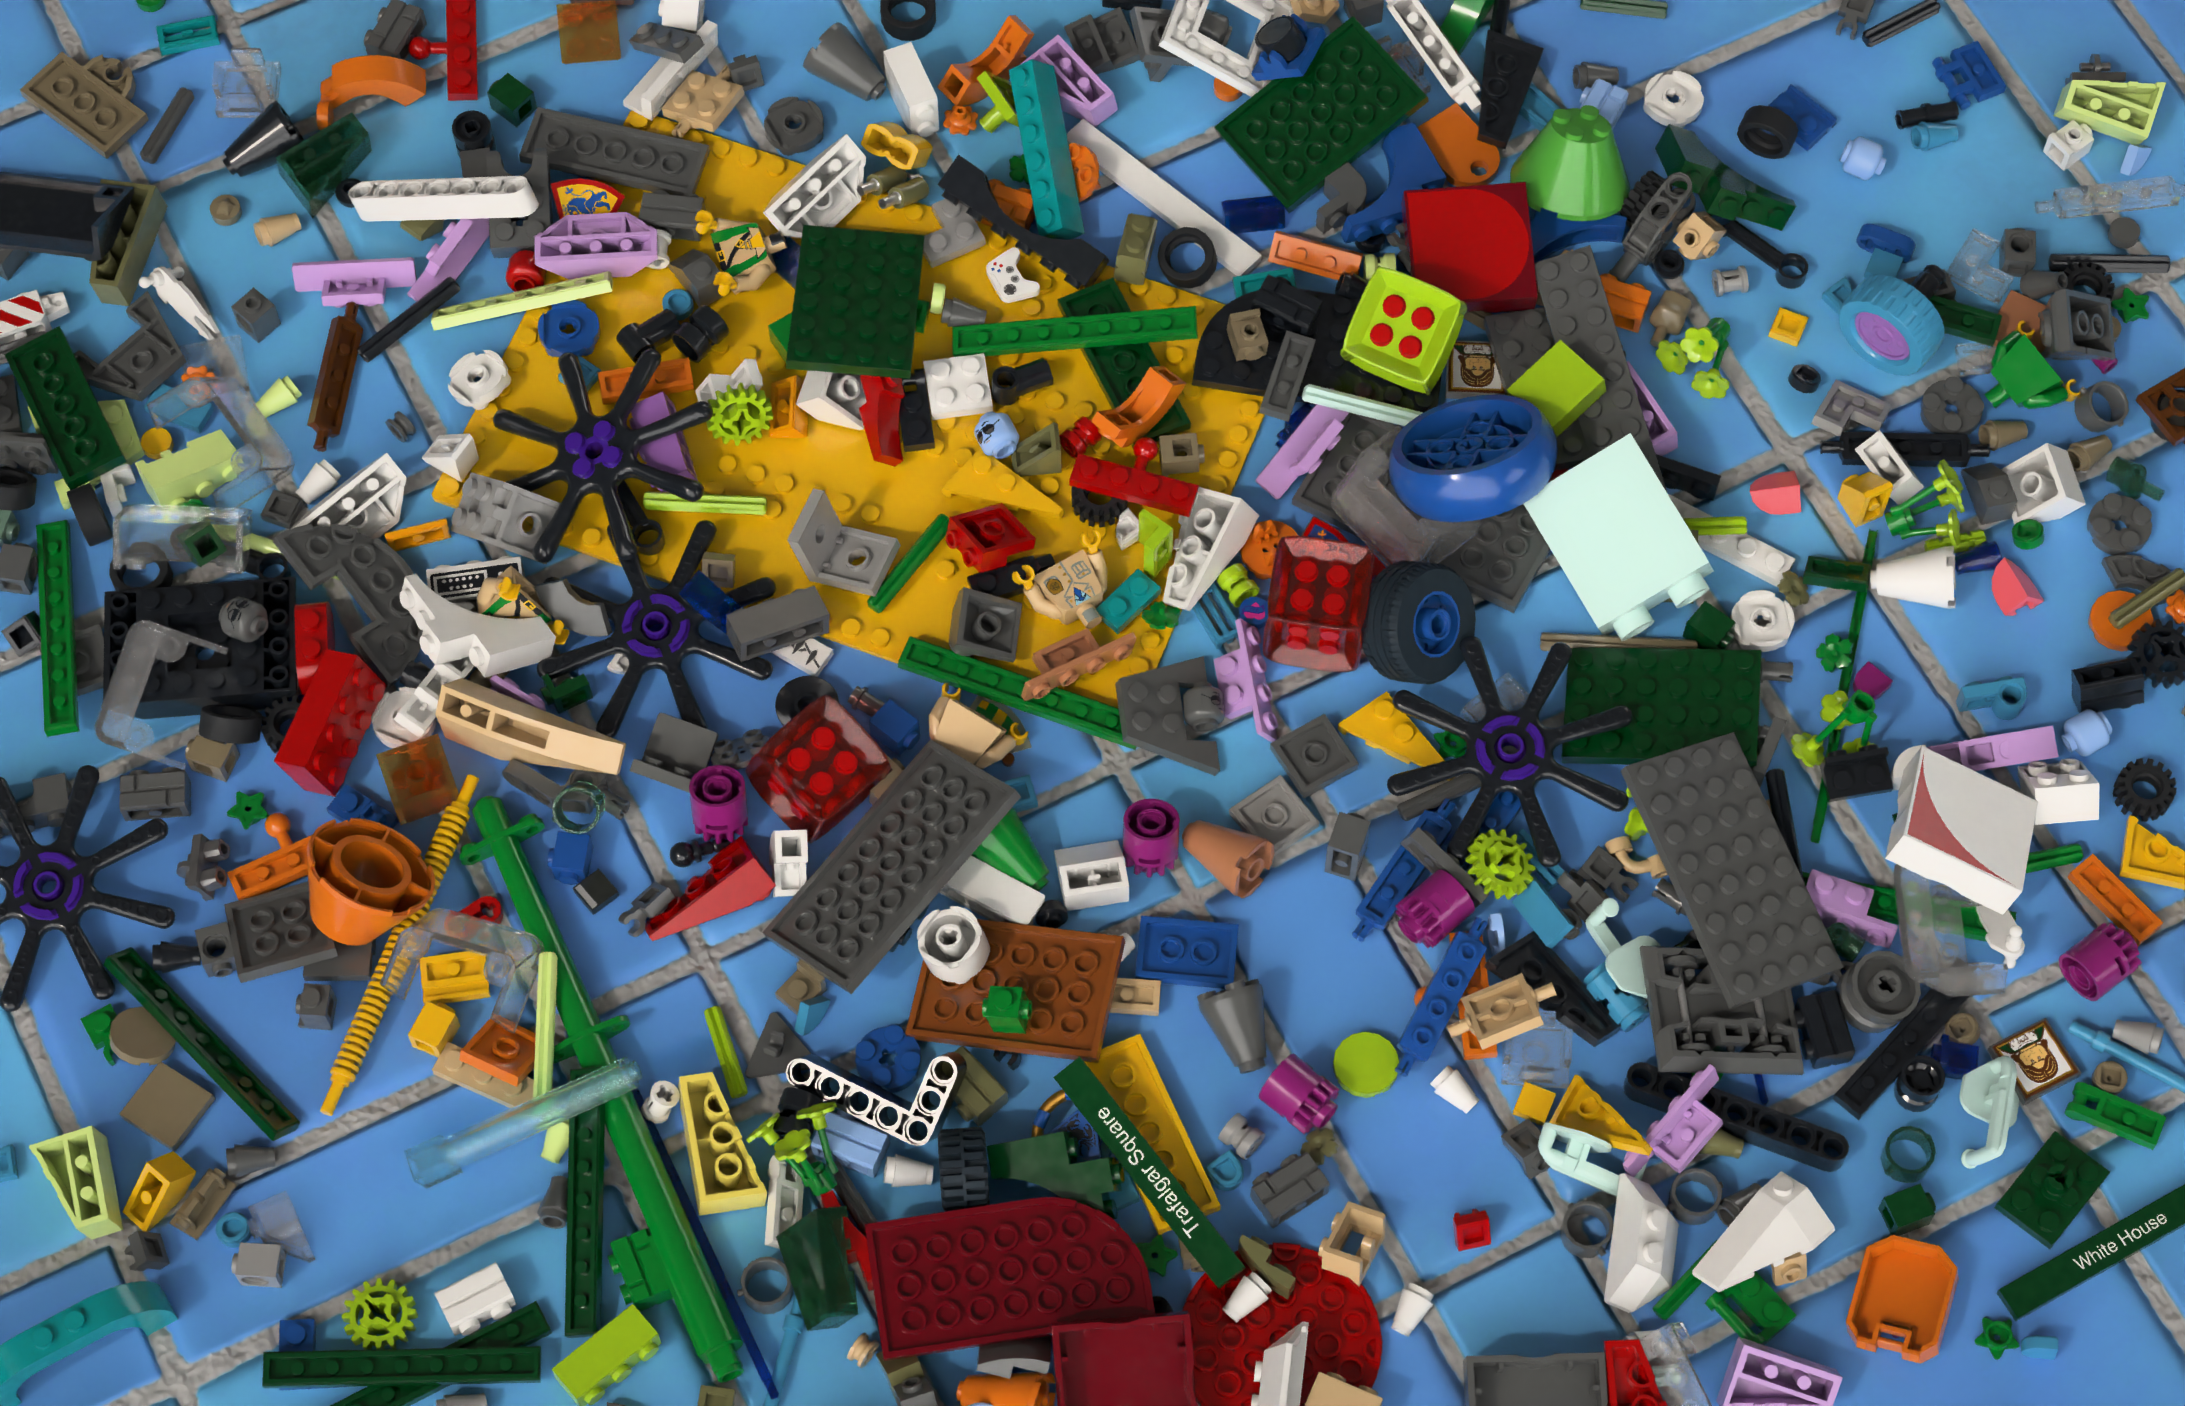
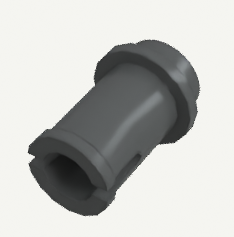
(1776, 671)
(865, 701)
(1667, 894)

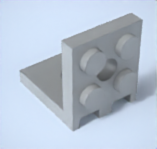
(495, 514)
(829, 548)

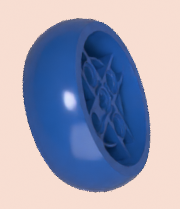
(1473, 458)

